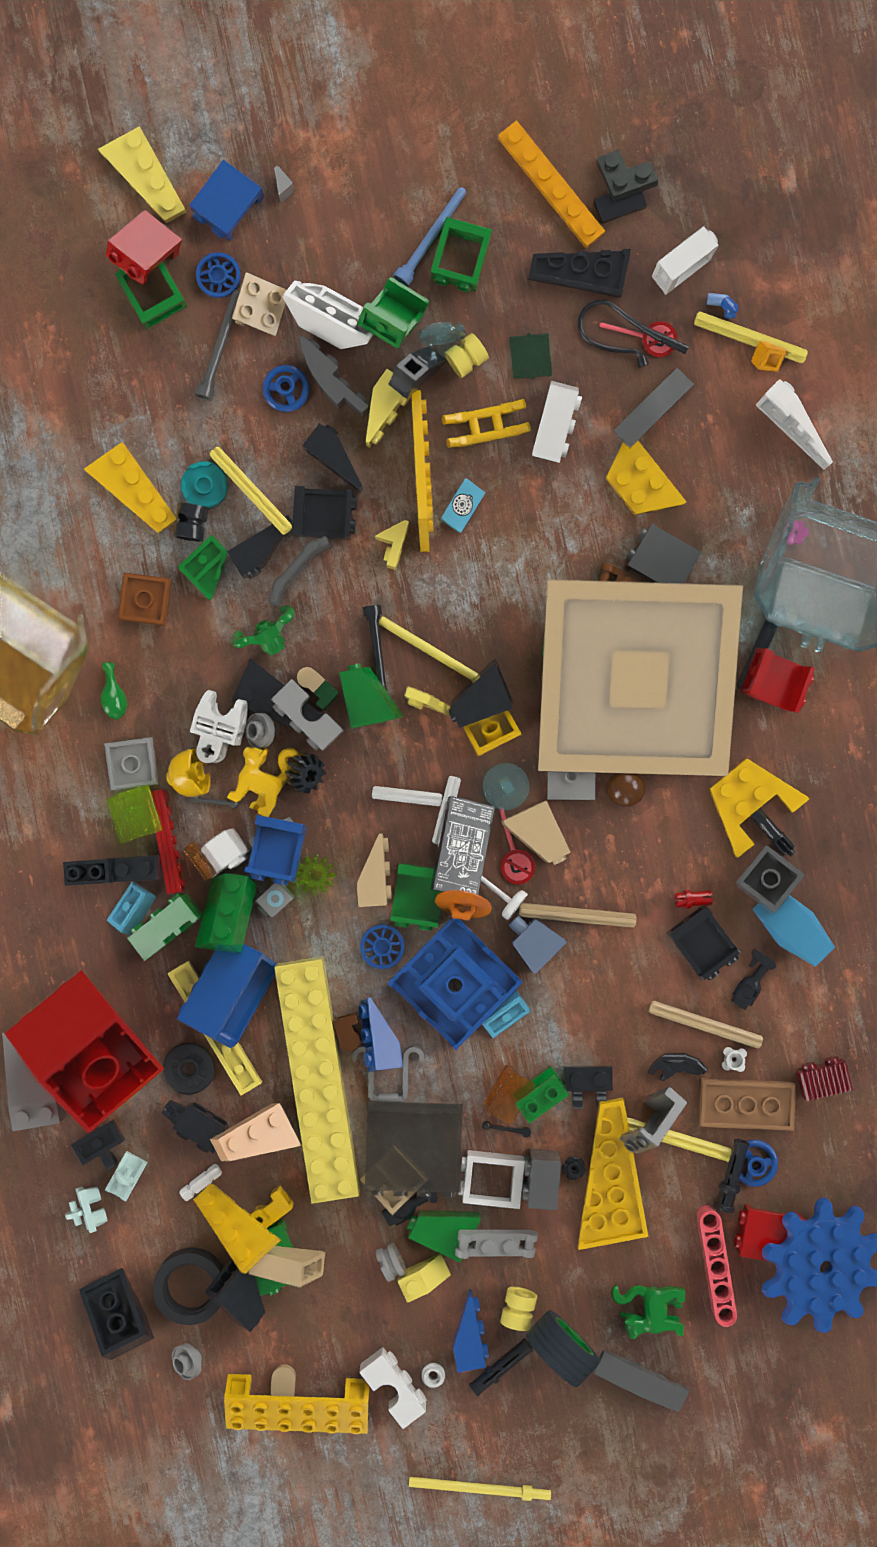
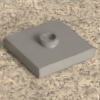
(131, 763)
(570, 785)

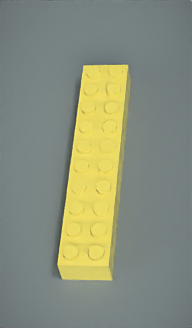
(317, 1079)

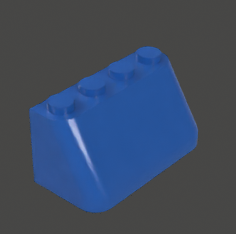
(228, 994)

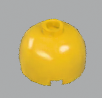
(187, 774)

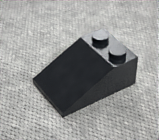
(115, 1314)

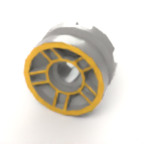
(391, 1262)

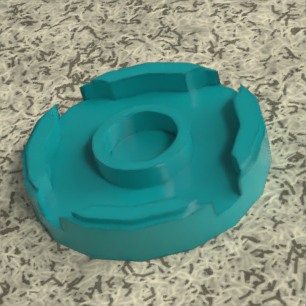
(204, 484)

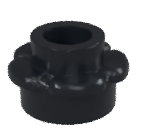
(569, 1163)

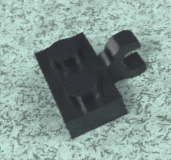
(99, 1144)

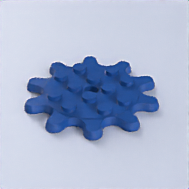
(800, 1259)

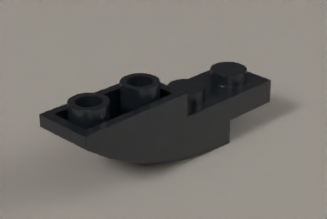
(112, 870)

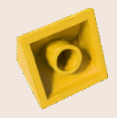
(491, 732)

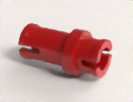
(688, 899)

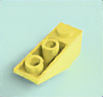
(383, 408)

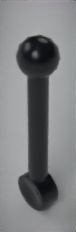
(526, 1132)

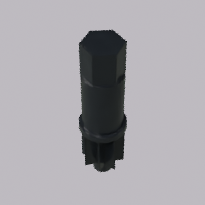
(775, 835)

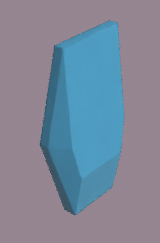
(797, 931)

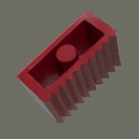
(824, 1079)

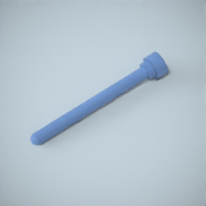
(405, 273)

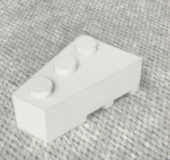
(556, 422)
(225, 850)

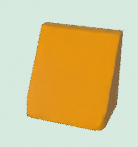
(768, 356)

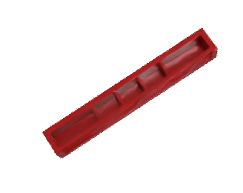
(166, 844)

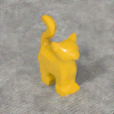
(261, 783)

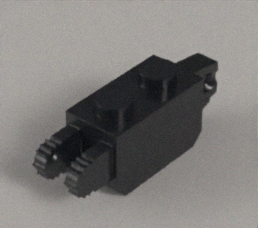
(195, 1123)

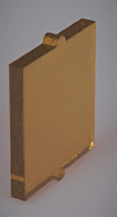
(200, 860)

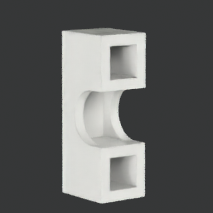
(383, 1370)

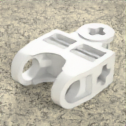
(215, 738)

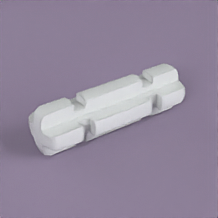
(200, 1182)

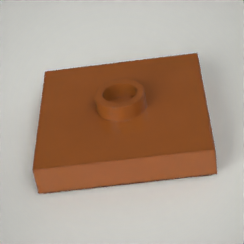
(144, 599)

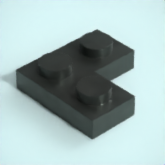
(623, 181)

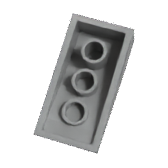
(27, 1100)

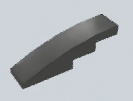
(653, 408)
(641, 1381)

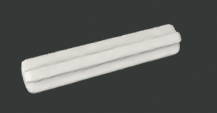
(451, 790)
(407, 796)

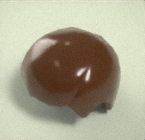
(625, 789)

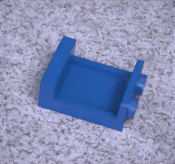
(225, 200)
(276, 850)

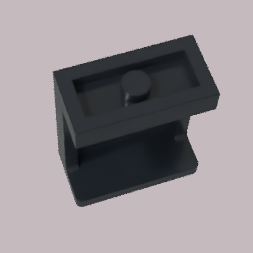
(323, 513)
(704, 943)

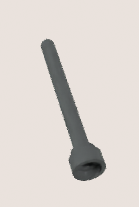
(205, 388)

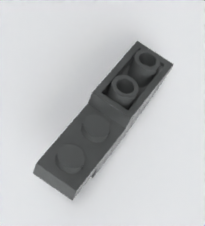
(324, 371)

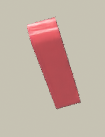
(719, 1276)

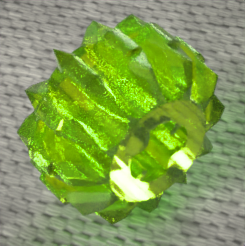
(313, 882)

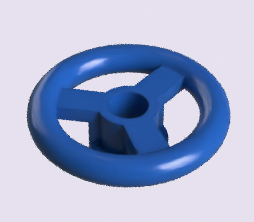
(277, 386)
(762, 1167)

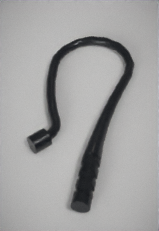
(642, 360)

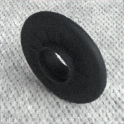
(189, 1083)

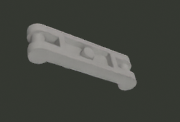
(496, 1243)

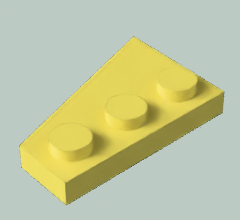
(419, 699)

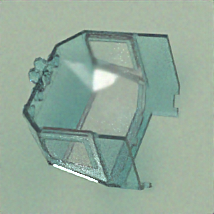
(821, 573)

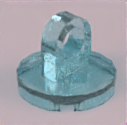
(506, 786)

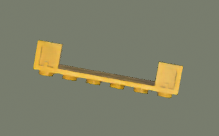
(296, 1413)

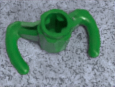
(266, 633)

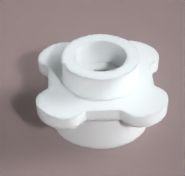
(739, 1064)

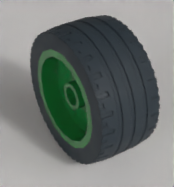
(562, 1348)

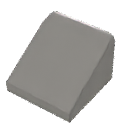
(284, 184)

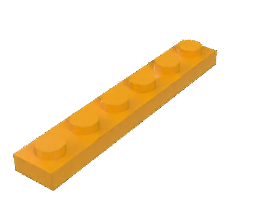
(551, 184)

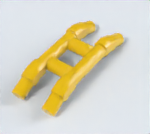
(499, 431)

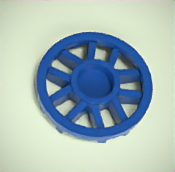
(382, 946)

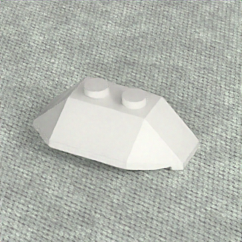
(326, 314)

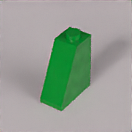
(366, 698)
(440, 1229)

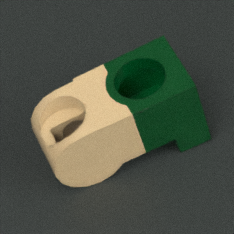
(317, 684)

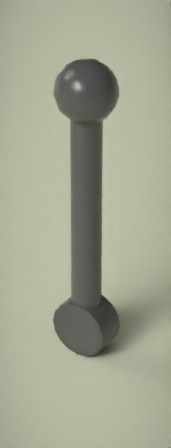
(194, 800)

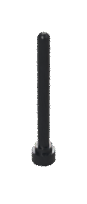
(372, 615)

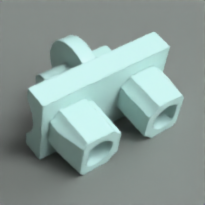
(126, 1175)
(91, 1219)

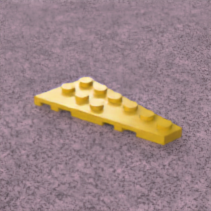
(423, 480)
(613, 1195)

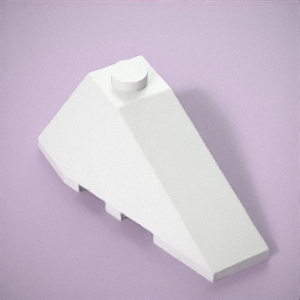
(789, 415)

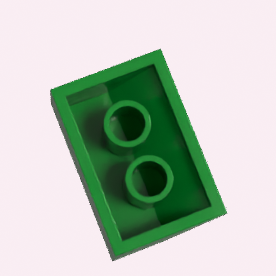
(226, 913)

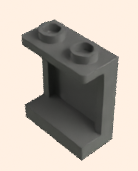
(662, 557)
(666, 1108)

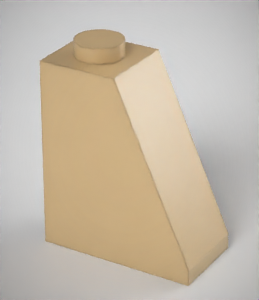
(539, 832)
(290, 1265)

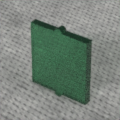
(530, 356)

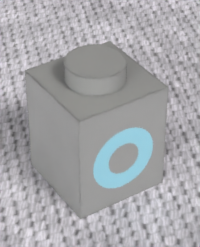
(274, 900)

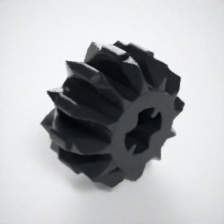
(305, 772)

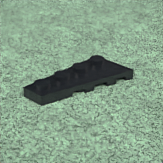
(585, 271)
(258, 689)

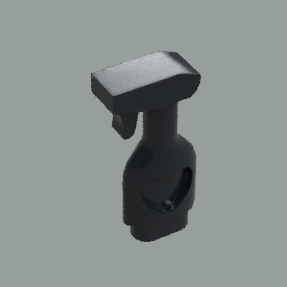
(750, 987)
(407, 1209)

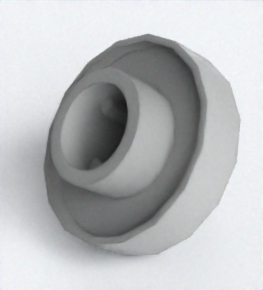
(260, 730)
(186, 1361)

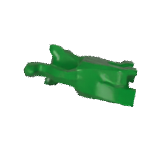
(654, 1309)

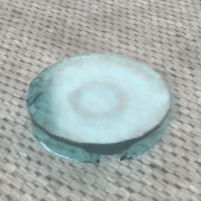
(441, 333)

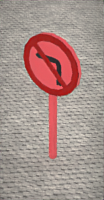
(650, 345)
(518, 864)

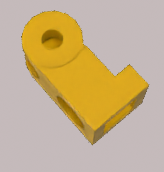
(273, 1209)

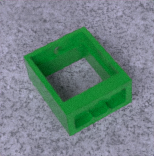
(467, 232)
(160, 311)

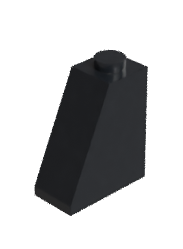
(482, 697)
(237, 1296)

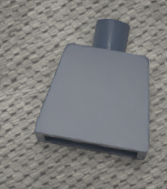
(535, 942)

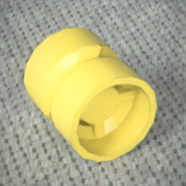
(466, 355)
(519, 1305)

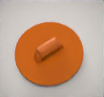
(463, 904)

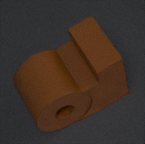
(347, 1034)

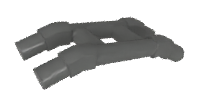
(308, 552)

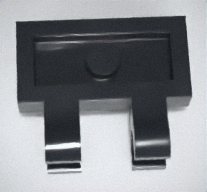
(588, 1079)

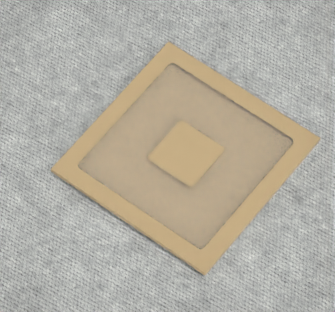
(639, 677)

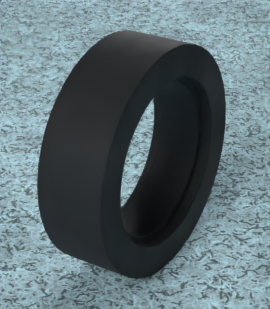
(162, 1297)

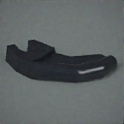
(676, 1062)

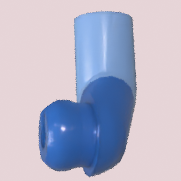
(725, 302)

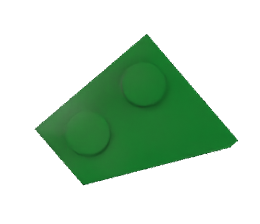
(205, 566)

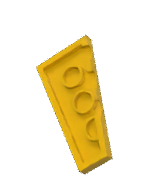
(128, 482)
(239, 1232)

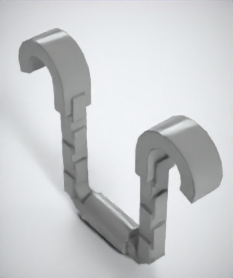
(390, 1097)

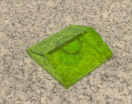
(134, 814)

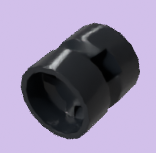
(190, 522)

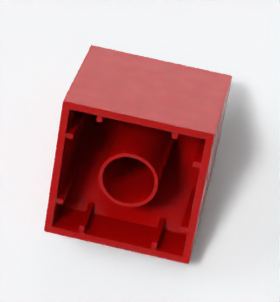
(83, 1052)

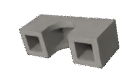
(290, 702)

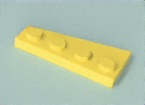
(140, 167)

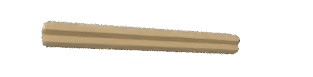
(577, 915)
(705, 1024)

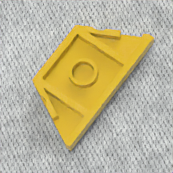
(642, 481)

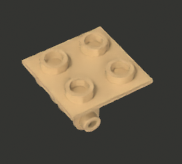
(259, 304)

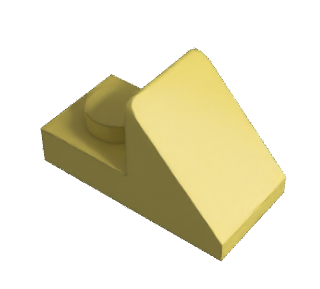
(396, 536)

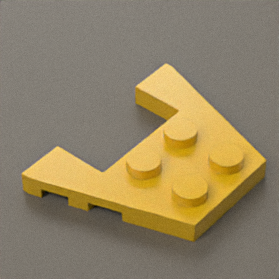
(744, 793)

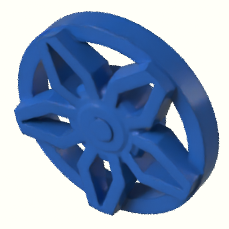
(218, 275)

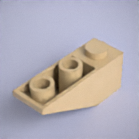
(372, 881)

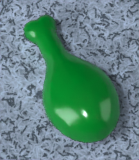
(112, 696)

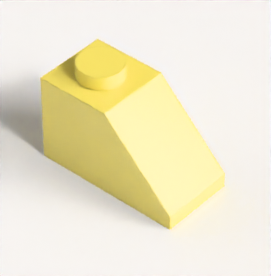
(423, 1277)

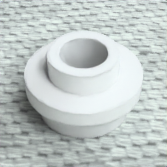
(436, 1381)

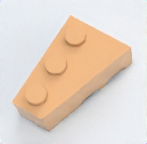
(256, 1135)

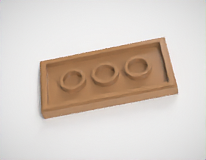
(747, 1104)

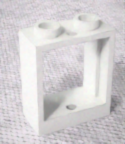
(685, 260)
(499, 1159)

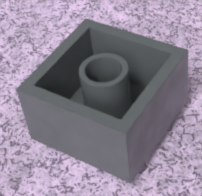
(770, 880)
(542, 1180)

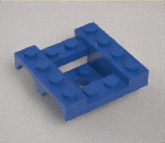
(483, 978)

